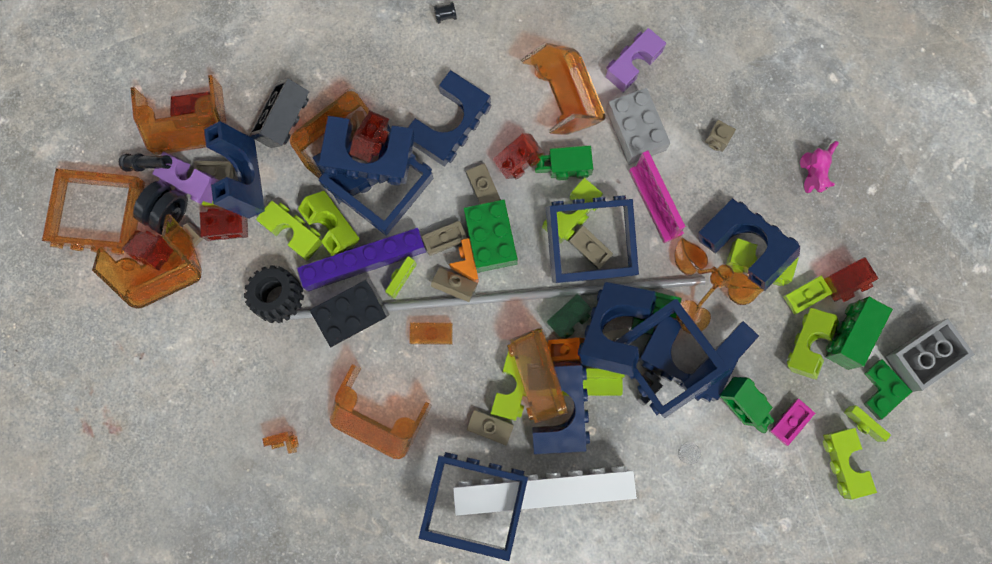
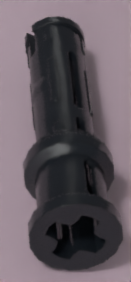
(139, 162)

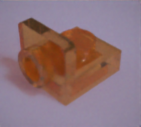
(277, 441)

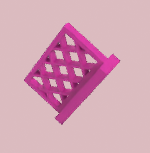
(657, 198)

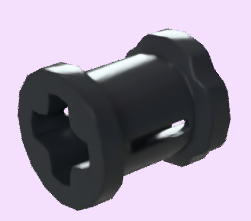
(445, 12)

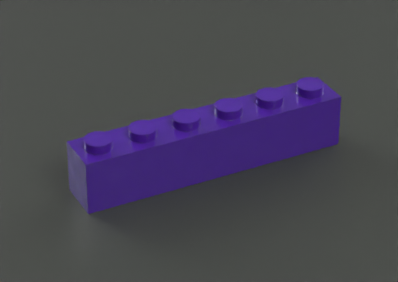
(361, 260)

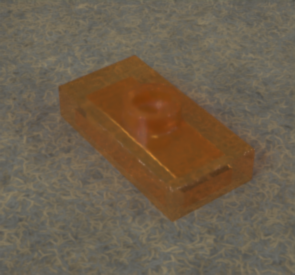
(431, 333)

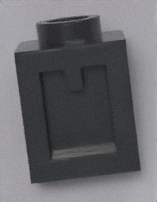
(655, 385)

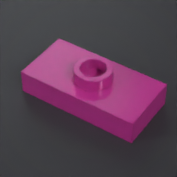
(792, 422)

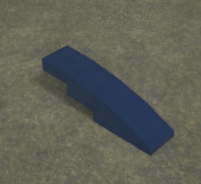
(729, 350)

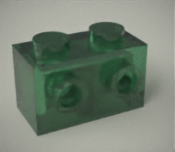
(571, 314)

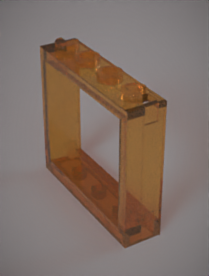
(56, 204)

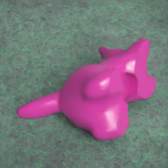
(818, 168)

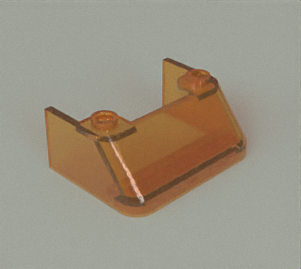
(570, 86)
(315, 125)
(179, 131)
(143, 285)
(538, 376)
(391, 442)

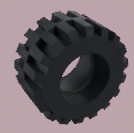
(261, 286)

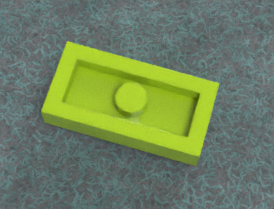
(400, 276)
(807, 295)
(867, 424)

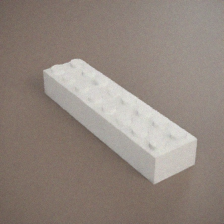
(546, 491)

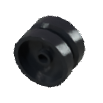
(157, 202)

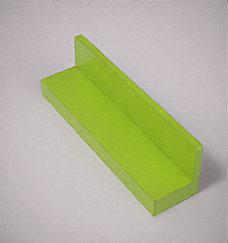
(602, 383)

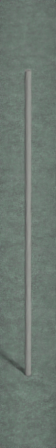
(516, 296)

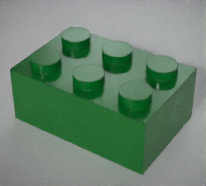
(490, 236)
(858, 333)

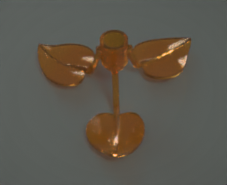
(692, 258)

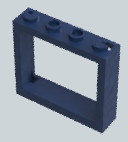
(579, 204)
(394, 217)
(695, 390)
(465, 543)

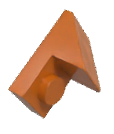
(467, 267)
(565, 349)

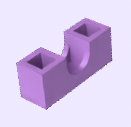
(646, 47)
(197, 185)

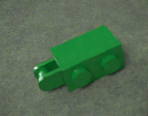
(567, 162)
(748, 403)

